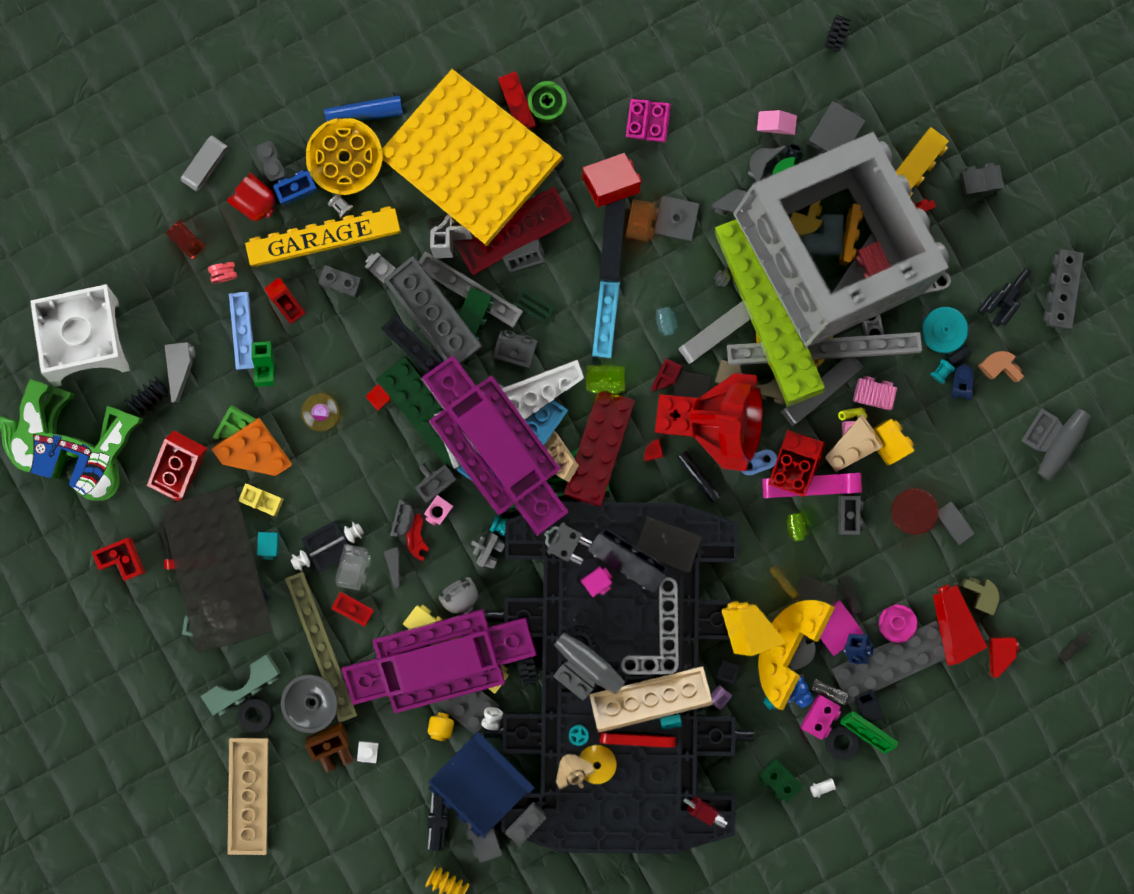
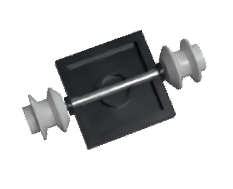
(326, 546)

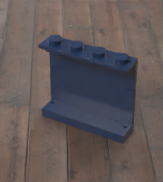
(479, 785)

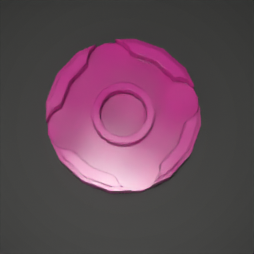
(898, 623)

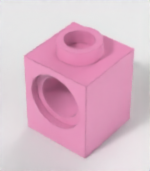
(446, 506)

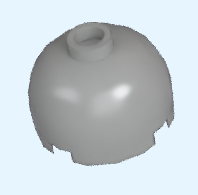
(459, 596)

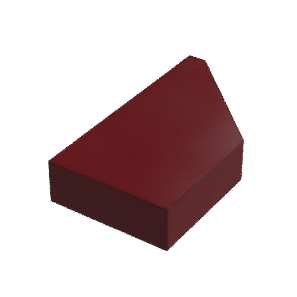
(667, 375)

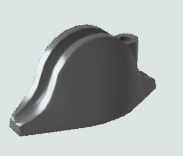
(764, 161)

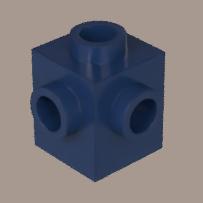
(858, 649)

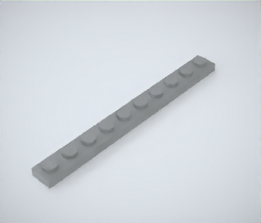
(836, 348)

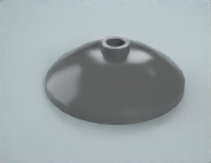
(298, 708)

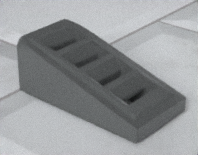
(528, 249)
(393, 562)

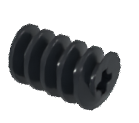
(147, 397)

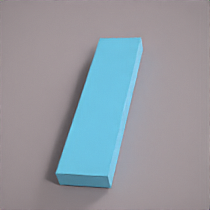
(605, 319)

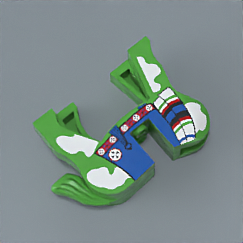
(39, 450)

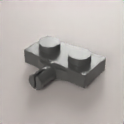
(434, 482)

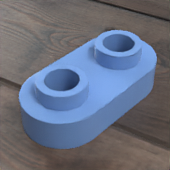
(758, 464)

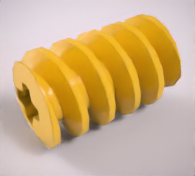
(445, 884)

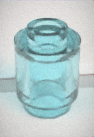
(666, 321)

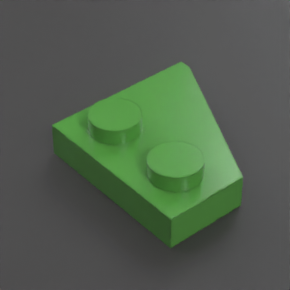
(232, 422)

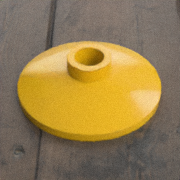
(600, 754)

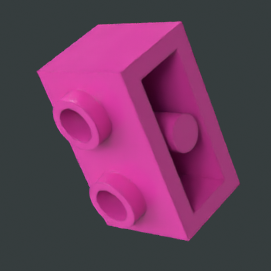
(597, 581)
(820, 717)

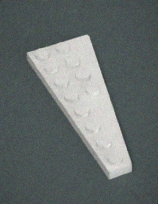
(536, 392)

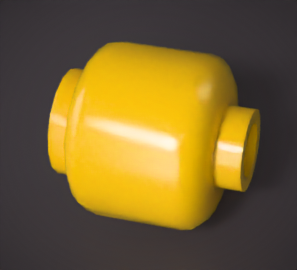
(440, 727)

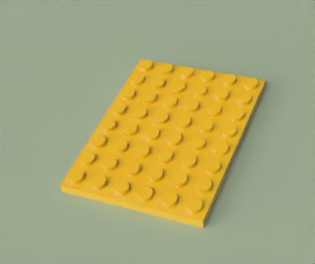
(470, 157)

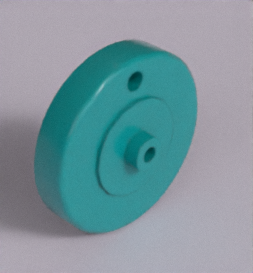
(944, 330)

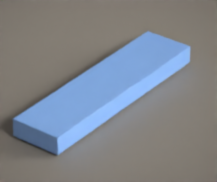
(241, 329)

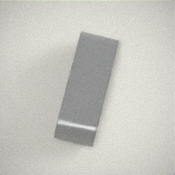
(204, 163)

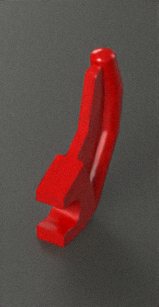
(414, 538)

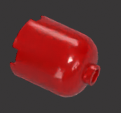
(253, 198)

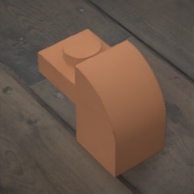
(999, 361)

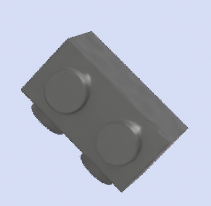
(849, 515)

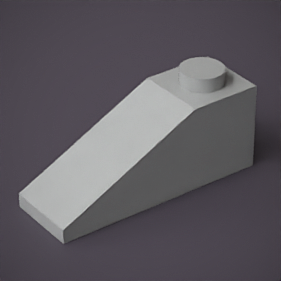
(179, 363)

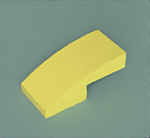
(260, 500)

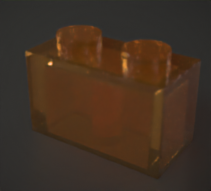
(640, 221)

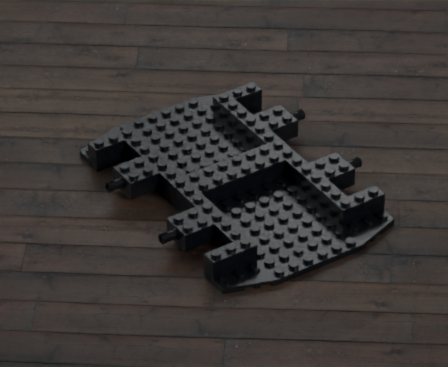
(644, 800)

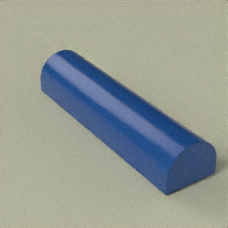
(367, 110)

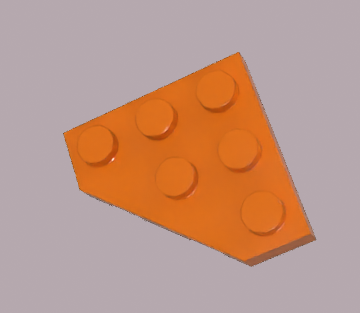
(253, 450)

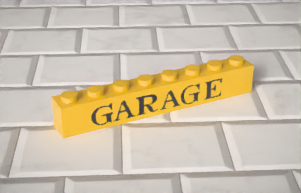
(322, 237)

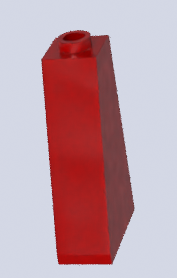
(957, 627)

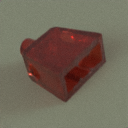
(185, 239)

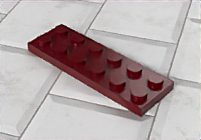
(531, 222)
(599, 447)

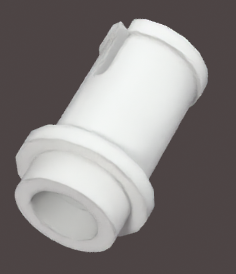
(823, 787)

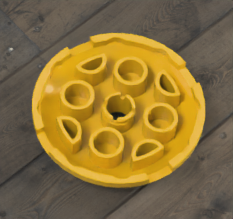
(342, 137)

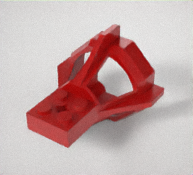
(723, 416)

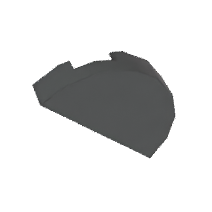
(403, 519)

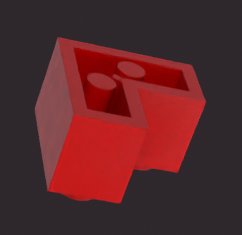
(124, 555)

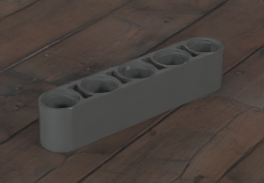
(832, 381)

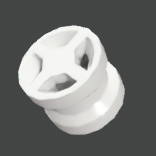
(492, 718)

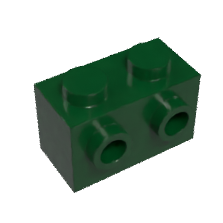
(780, 779)

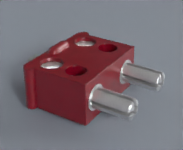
(704, 812)

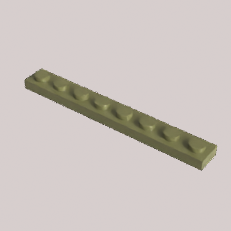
(320, 643)

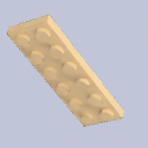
(651, 699)
(248, 796)

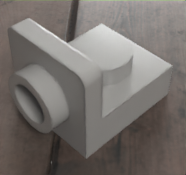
(379, 266)

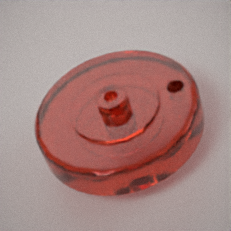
(914, 511)

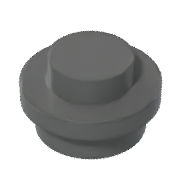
(722, 277)

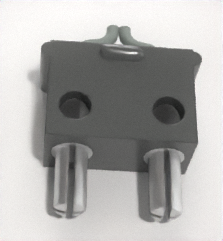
(562, 541)

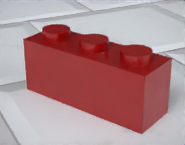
(516, 100)

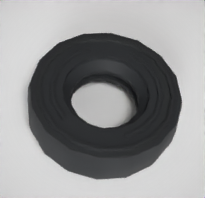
(266, 715)
(842, 754)

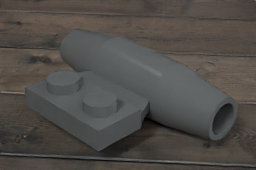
(1055, 439)
(584, 669)

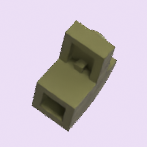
(987, 596)

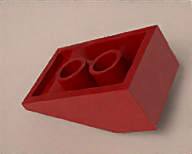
(176, 465)

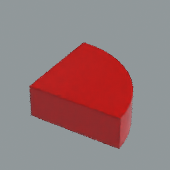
(653, 451)

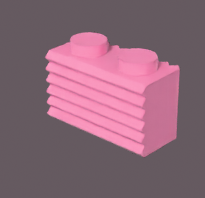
(875, 393)

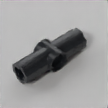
(437, 823)

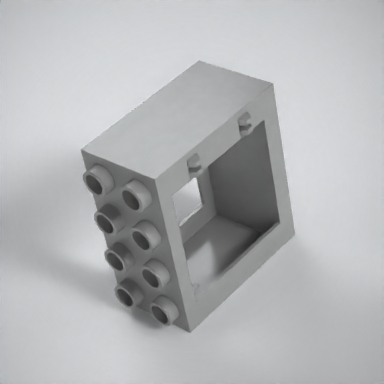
(888, 211)

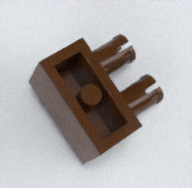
(329, 741)

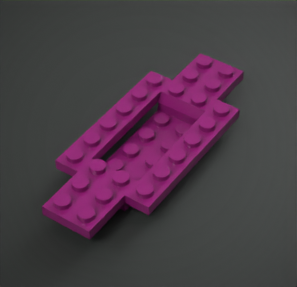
(500, 439)
(442, 668)

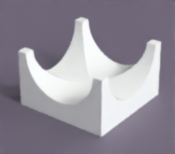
(77, 333)

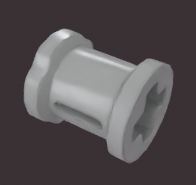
(340, 205)

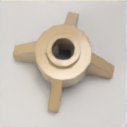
(572, 770)

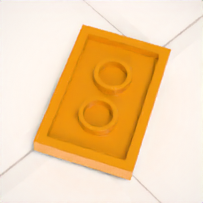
(851, 234)

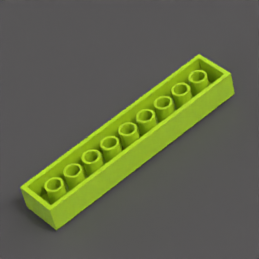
(782, 345)

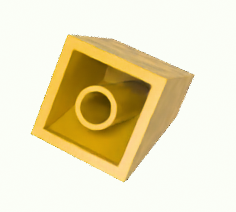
(749, 629)

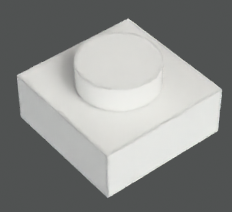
(367, 752)

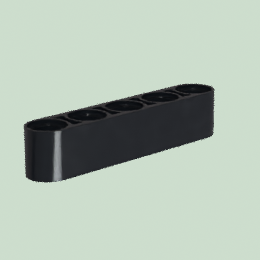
(612, 241)

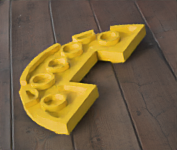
(792, 624)

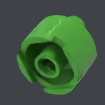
(556, 96)

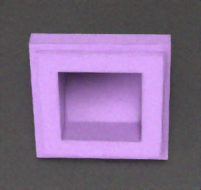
(720, 697)

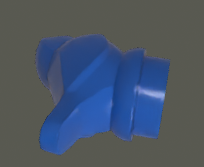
(801, 694)

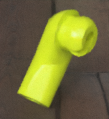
(853, 412)

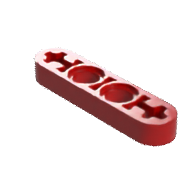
(637, 739)

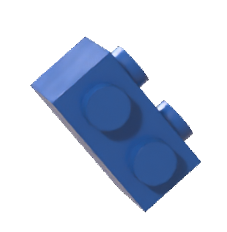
(295, 188)

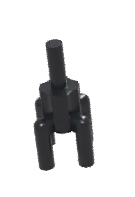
(1005, 300)

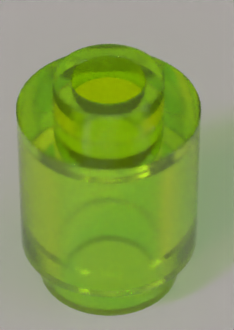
(796, 526)

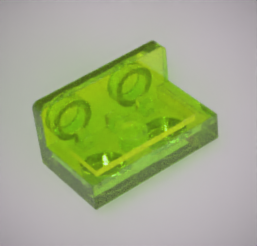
(605, 378)

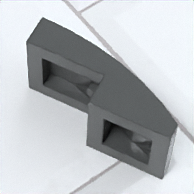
(955, 523)

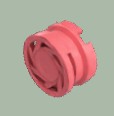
(222, 272)

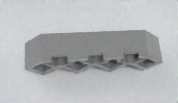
(442, 237)

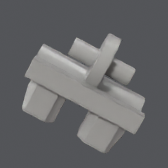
(484, 558)

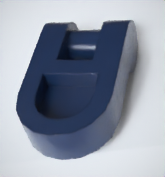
(962, 375)

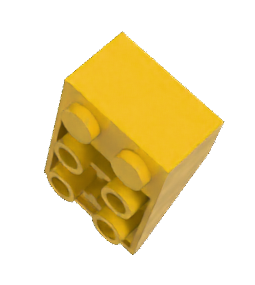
(895, 444)

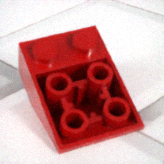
(797, 463)

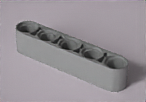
(715, 333)

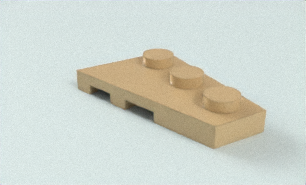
(854, 445)
(561, 456)

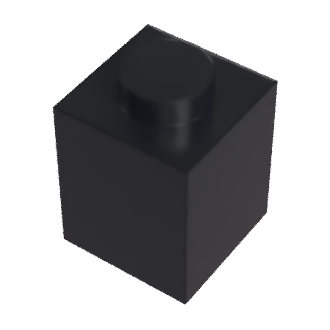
(869, 706)

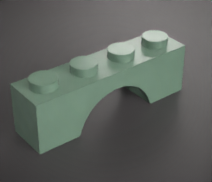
(260, 672)

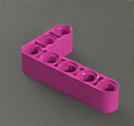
(820, 486)

